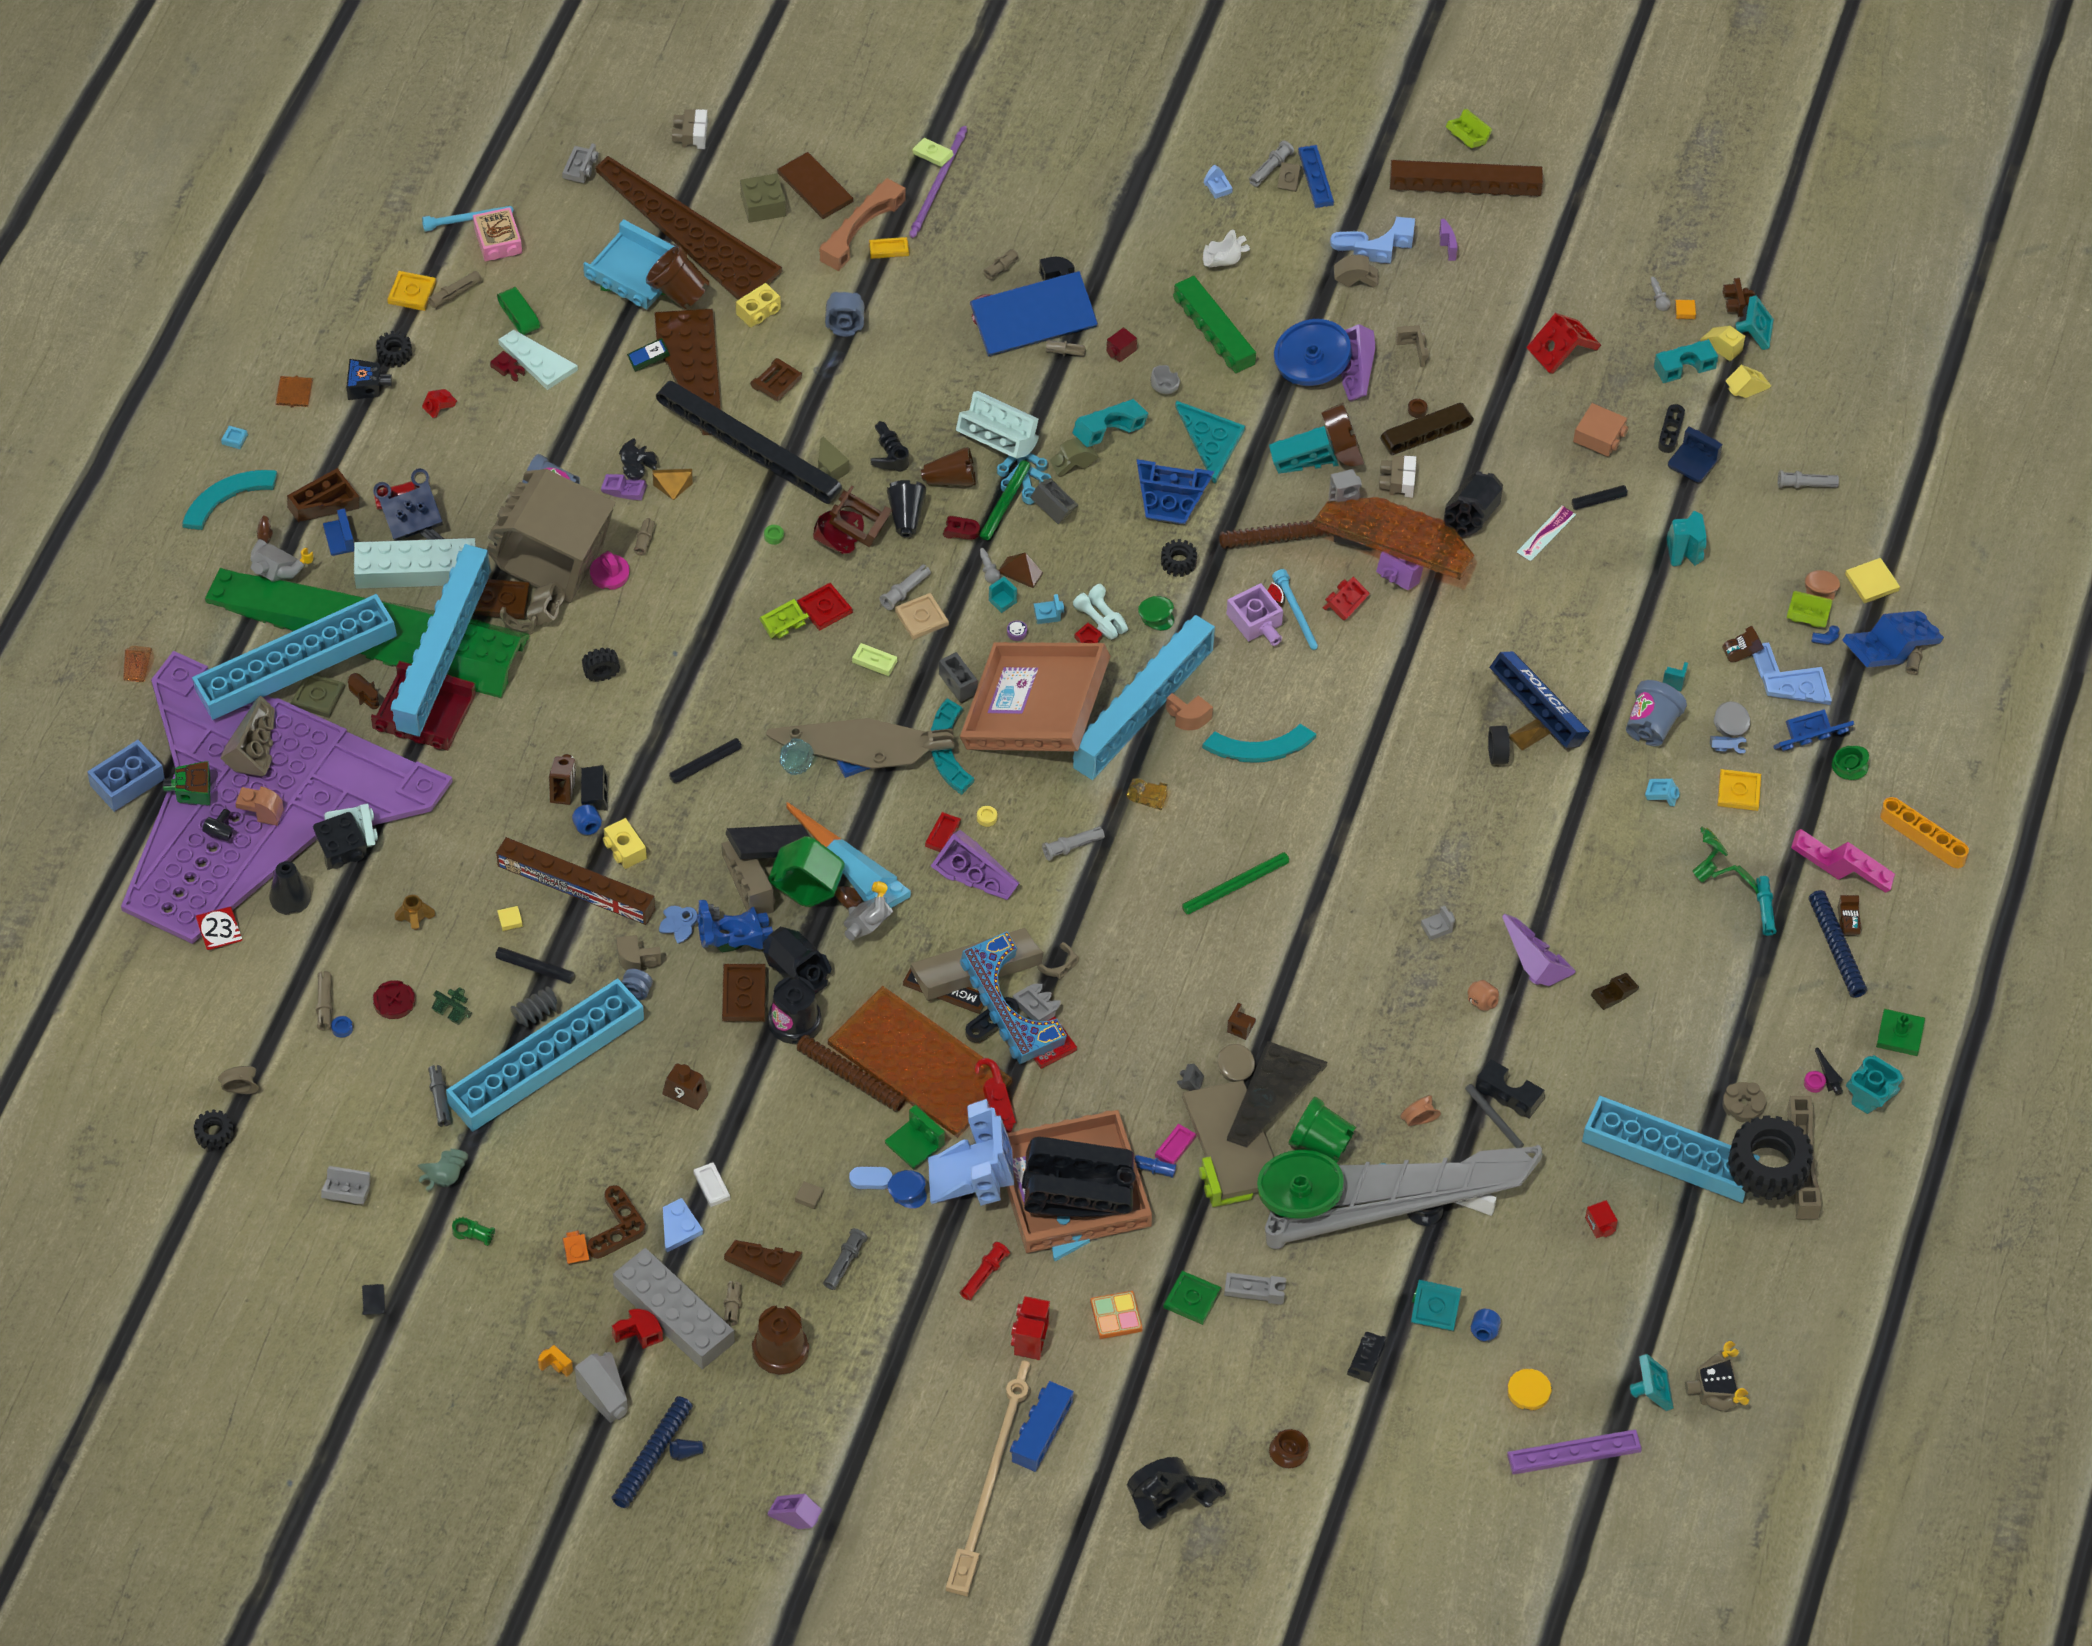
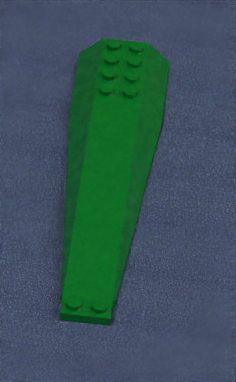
(480, 658)

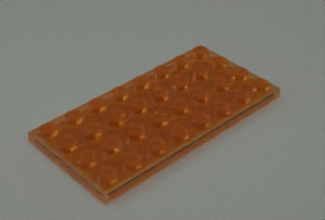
(915, 1059)

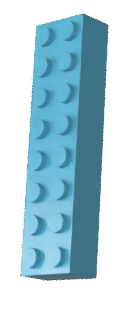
(1662, 1147)

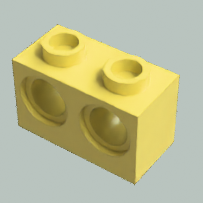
(758, 305)

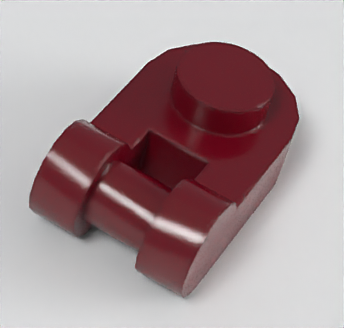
(968, 528)

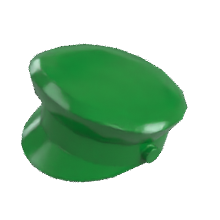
(1157, 612)
(1851, 762)

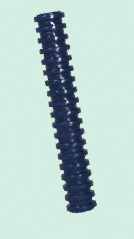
(1837, 944)
(652, 1452)

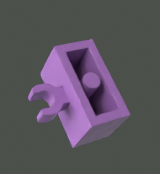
(1399, 571)

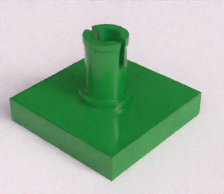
(1900, 1032)

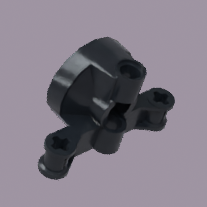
(1165, 1486)

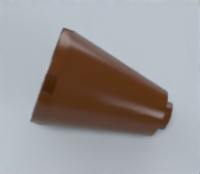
(951, 469)

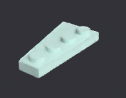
(539, 361)

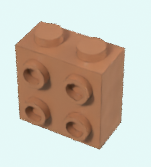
(1600, 430)

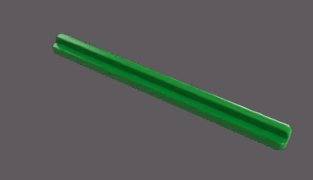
(1235, 883)

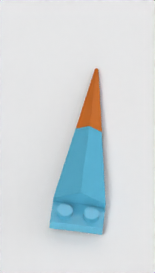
(858, 868)

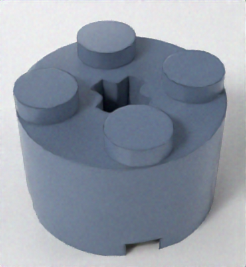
(844, 313)

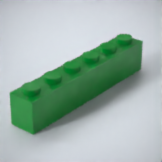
(1214, 324)

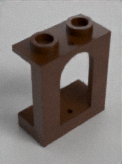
(847, 499)

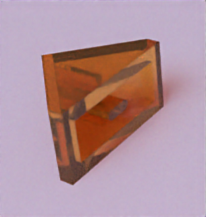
(136, 663)

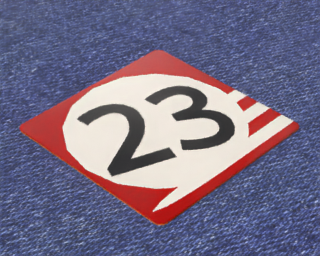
(218, 928)

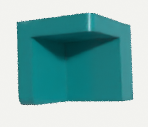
(1002, 594)
(1675, 677)

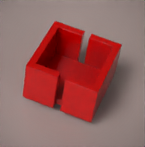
(1030, 1327)

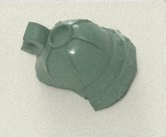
(445, 1171)

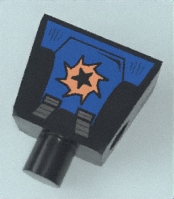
(365, 379)

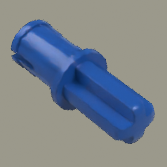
(1155, 1166)

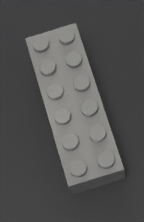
(677, 1308)

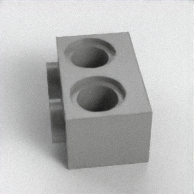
(1344, 486)

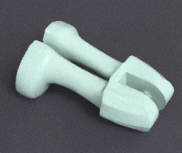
(1111, 623)

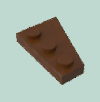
(767, 1263)

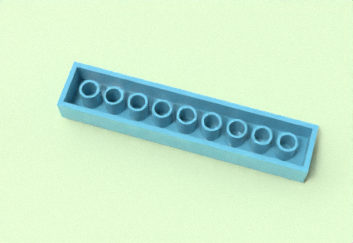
(441, 640)
(294, 656)
(1144, 696)
(545, 1054)

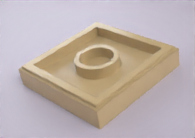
(921, 616)

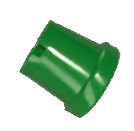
(1322, 1131)

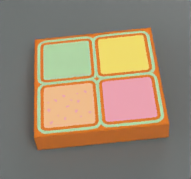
(1116, 1314)

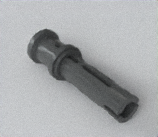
(848, 1251)

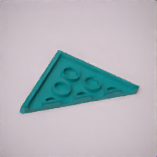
(1211, 435)

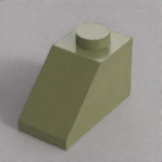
(832, 460)

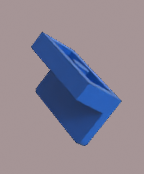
(339, 534)

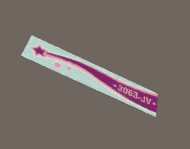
(1546, 533)

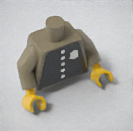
(1717, 1381)

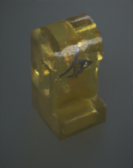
(1147, 793)

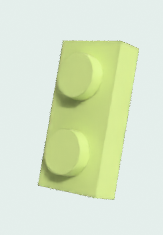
(874, 659)

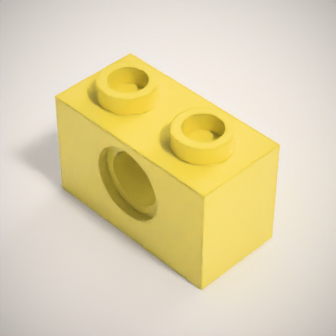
(623, 833)

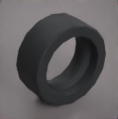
(1498, 744)

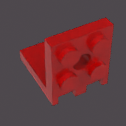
(1566, 334)

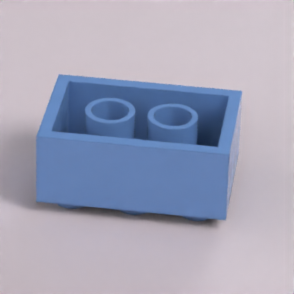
(126, 775)

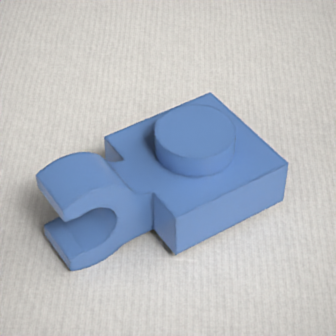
(1721, 743)

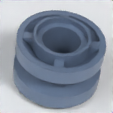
(637, 983)

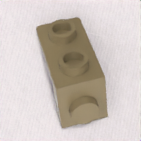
(1413, 335)

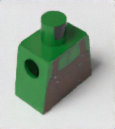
(191, 783)

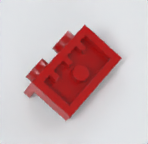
(1347, 598)

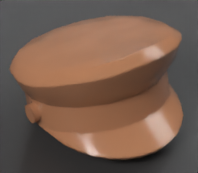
(1822, 584)
(1420, 1112)

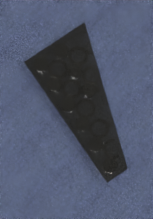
(1274, 1085)

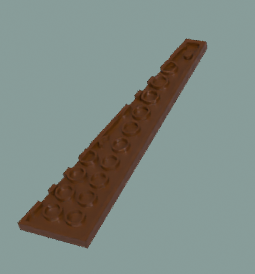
(715, 250)

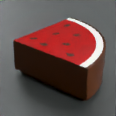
(1277, 593)

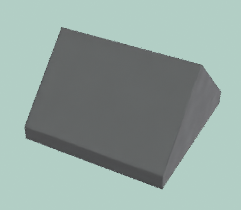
(1053, 500)

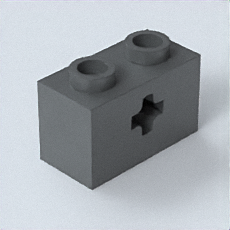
(958, 677)

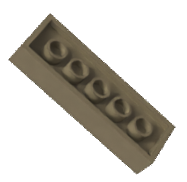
(944, 973)

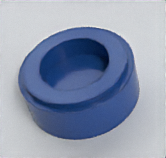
(342, 1026)

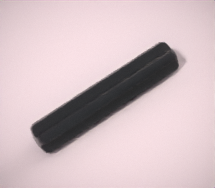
(1599, 497)

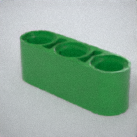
(518, 311)

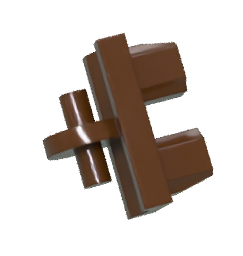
(1740, 297)

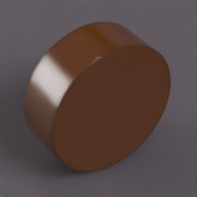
(1417, 408)

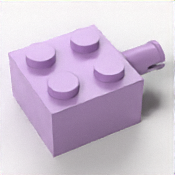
(1256, 614)

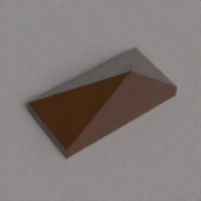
(1021, 569)

